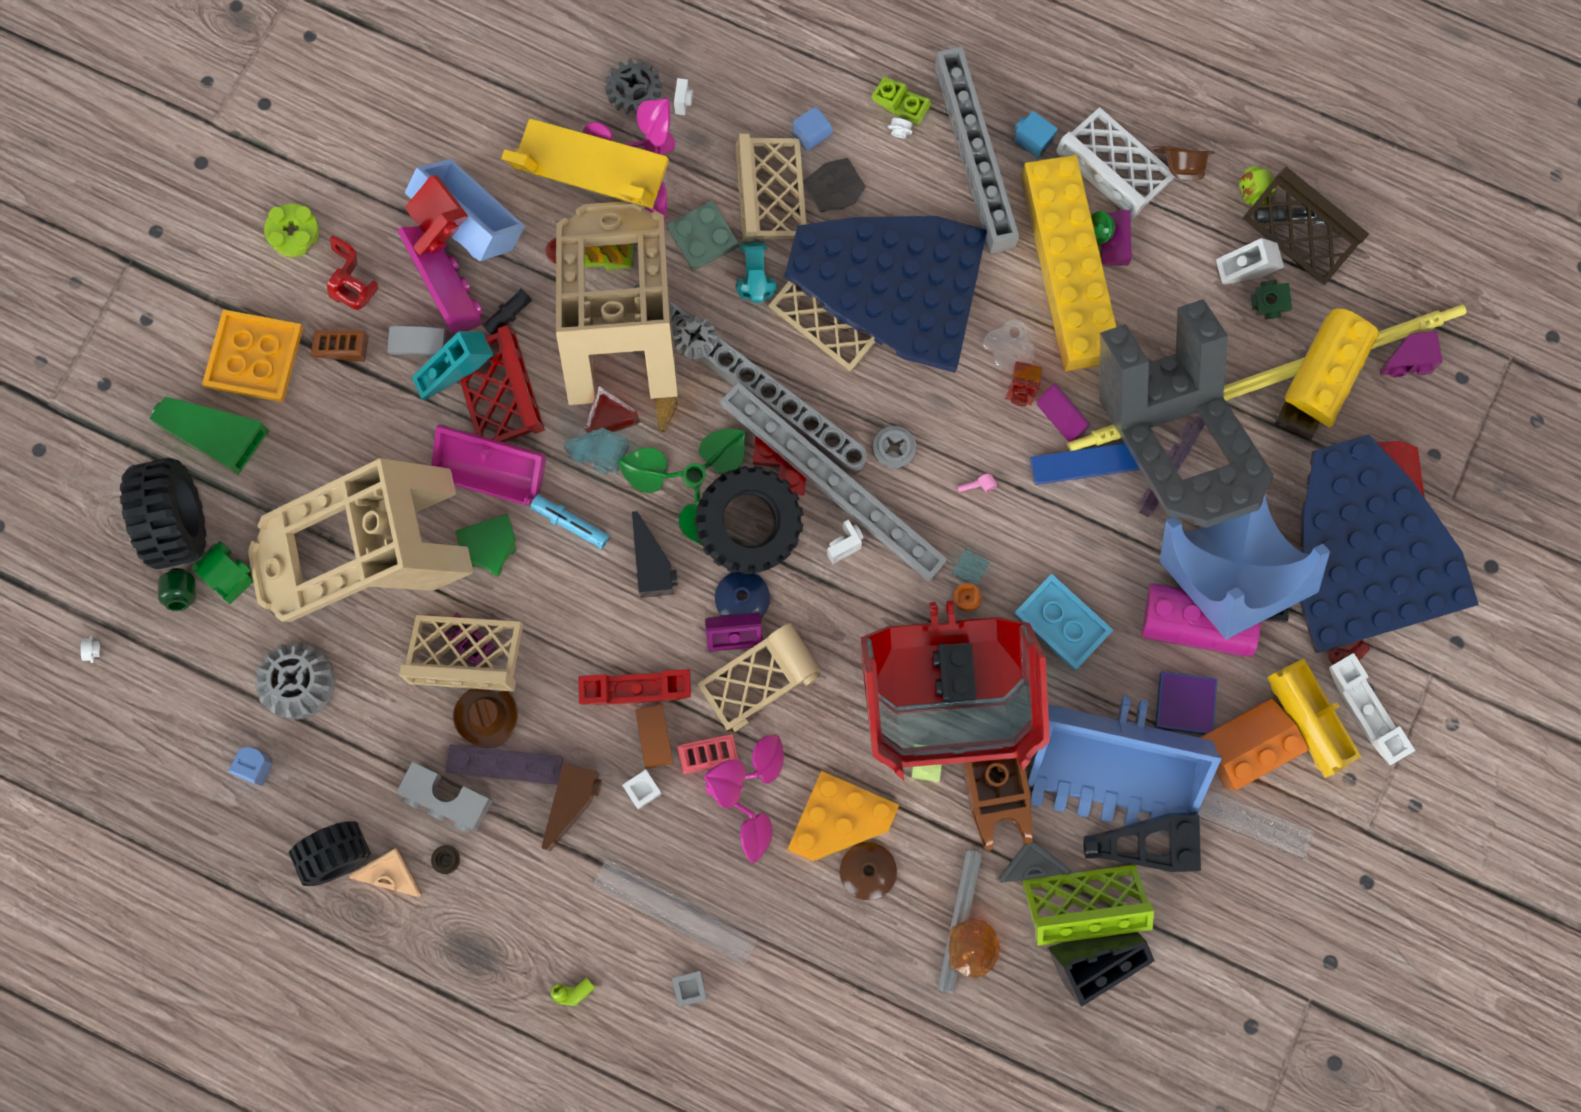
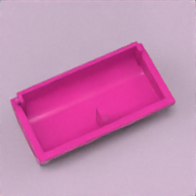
(489, 465)
(1177, 620)

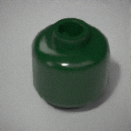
(176, 589)

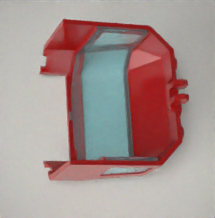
(914, 726)

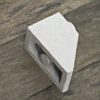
(1250, 262)

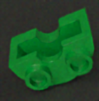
(222, 573)

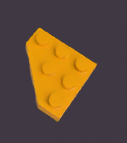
(839, 818)

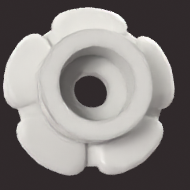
(900, 128)
(90, 649)

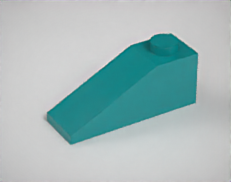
(453, 362)

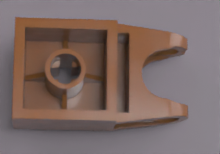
(998, 801)

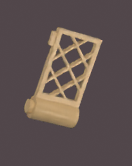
(791, 656)

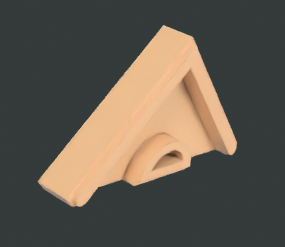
(388, 872)

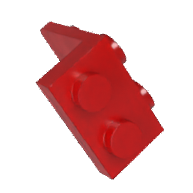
(436, 215)

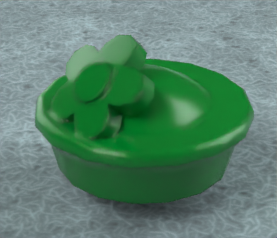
(1103, 226)

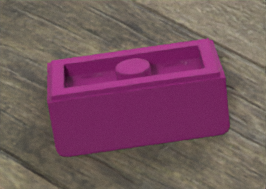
(1118, 248)
(1062, 413)
(733, 632)

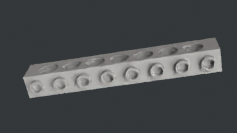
(976, 150)

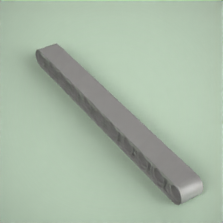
(781, 399)

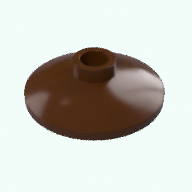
(865, 886)

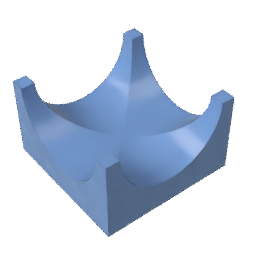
(1241, 569)

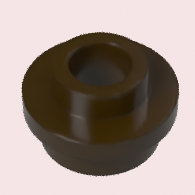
(437, 857)

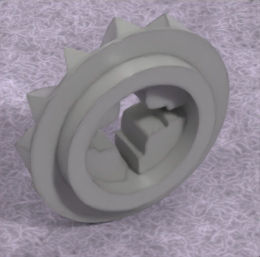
(699, 348)
(895, 435)

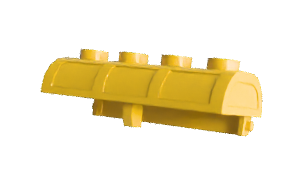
(1332, 365)
(1314, 717)

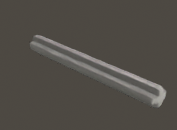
(961, 913)

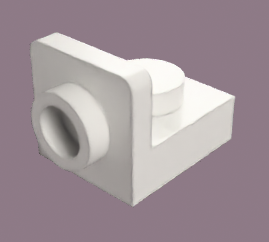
(844, 547)

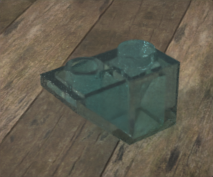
(598, 448)

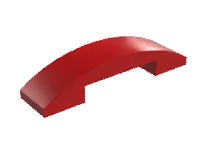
(634, 688)

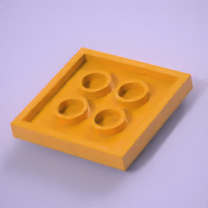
(253, 356)

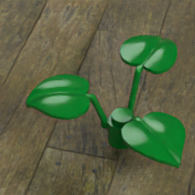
(647, 465)

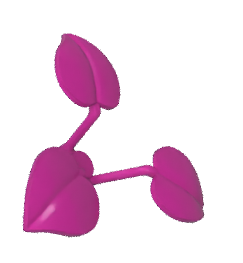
(654, 121)
(725, 785)

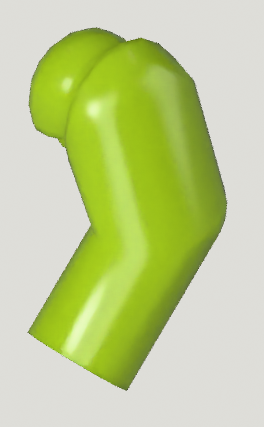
(572, 995)

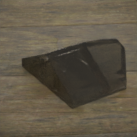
(834, 185)

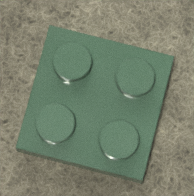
(702, 235)

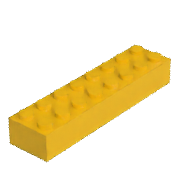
(1068, 258)

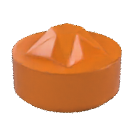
(967, 597)

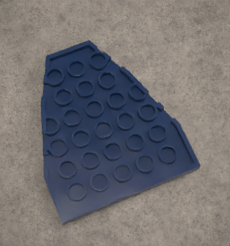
(894, 279)
(1386, 548)

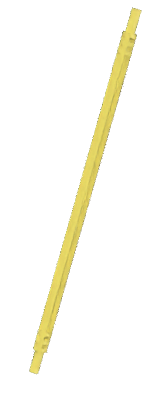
(1289, 370)

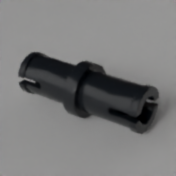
(507, 312)

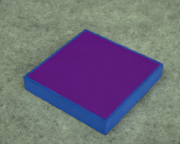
(1186, 703)

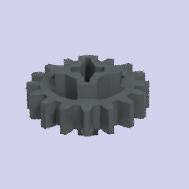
(630, 83)

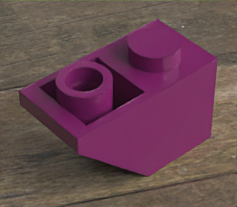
(1415, 354)

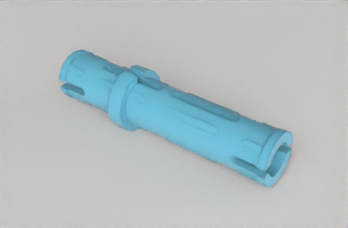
(542, 505)

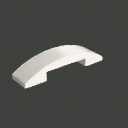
(1368, 711)

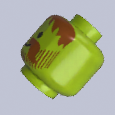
(1254, 183)

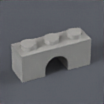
(421, 786)

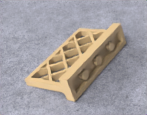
(748, 187)
(806, 331)
(462, 676)

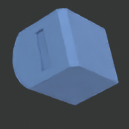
(812, 128)
(251, 765)

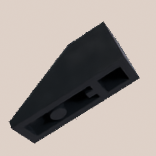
(653, 566)

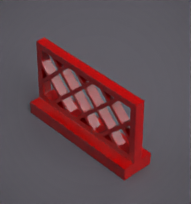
(521, 388)

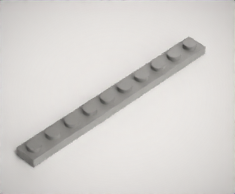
(833, 481)

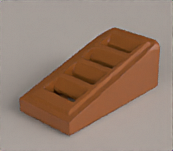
(358, 354)

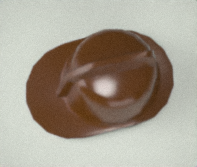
(1185, 163)

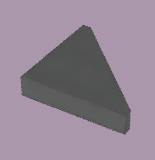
(1032, 863)

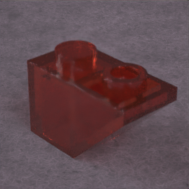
(1024, 383)

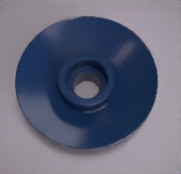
(728, 588)

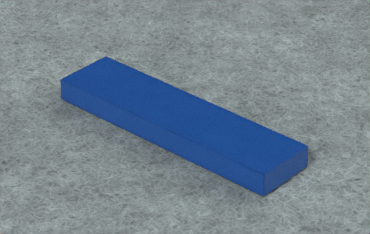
(1082, 464)

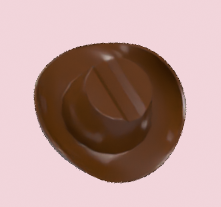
(485, 717)

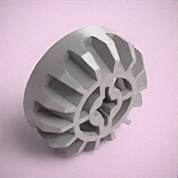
(313, 691)

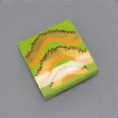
(609, 256)

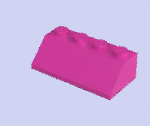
(444, 284)

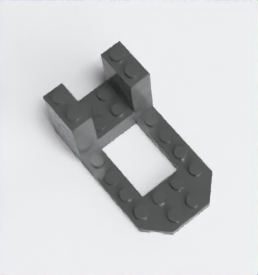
(1160, 391)

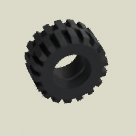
(329, 853)

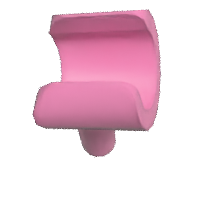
(986, 481)

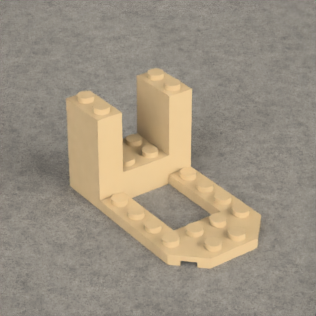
(613, 318)
(383, 531)

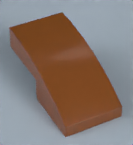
(654, 736)

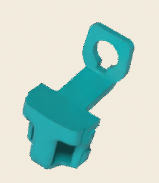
(755, 284)

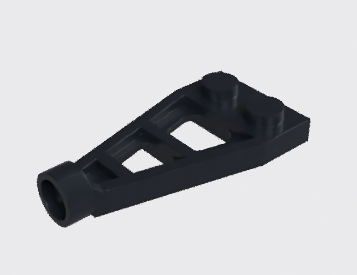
(1183, 843)

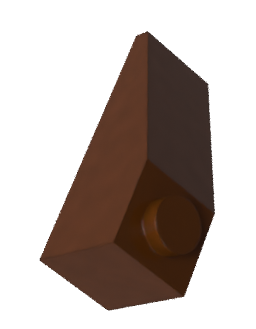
(571, 799)

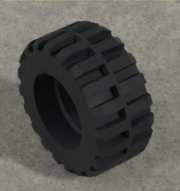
(784, 508)
(163, 513)

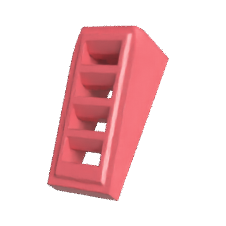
(695, 746)

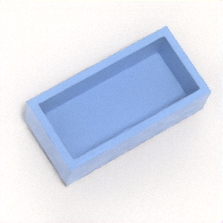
(489, 225)

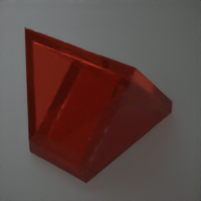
(610, 413)

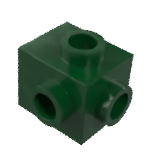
(1279, 291)

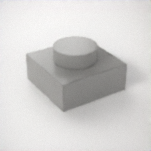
(689, 988)

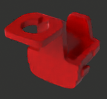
(342, 277)

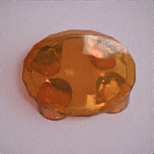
(973, 948)

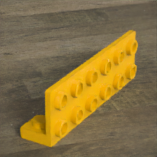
(589, 163)

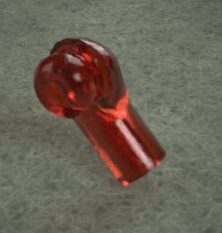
(1359, 649)

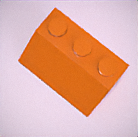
(1255, 744)

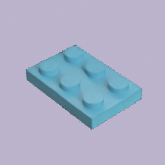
(1063, 622)

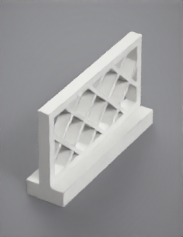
(1103, 173)

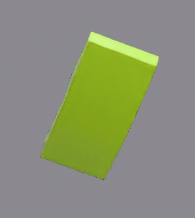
(899, 101)

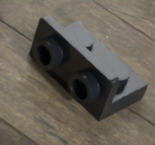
(956, 672)

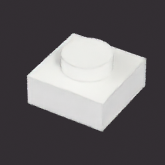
(683, 96)
(642, 789)

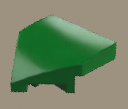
(489, 543)

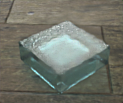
(970, 567)

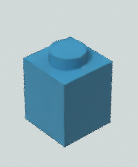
(1034, 134)

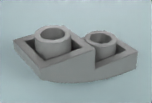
(415, 340)

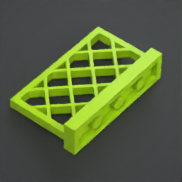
(1091, 921)

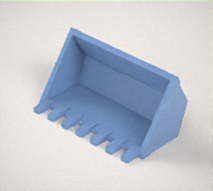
(1121, 765)

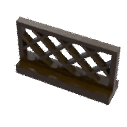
(1318, 206)

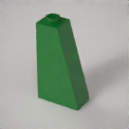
(215, 433)

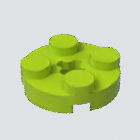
(284, 216)

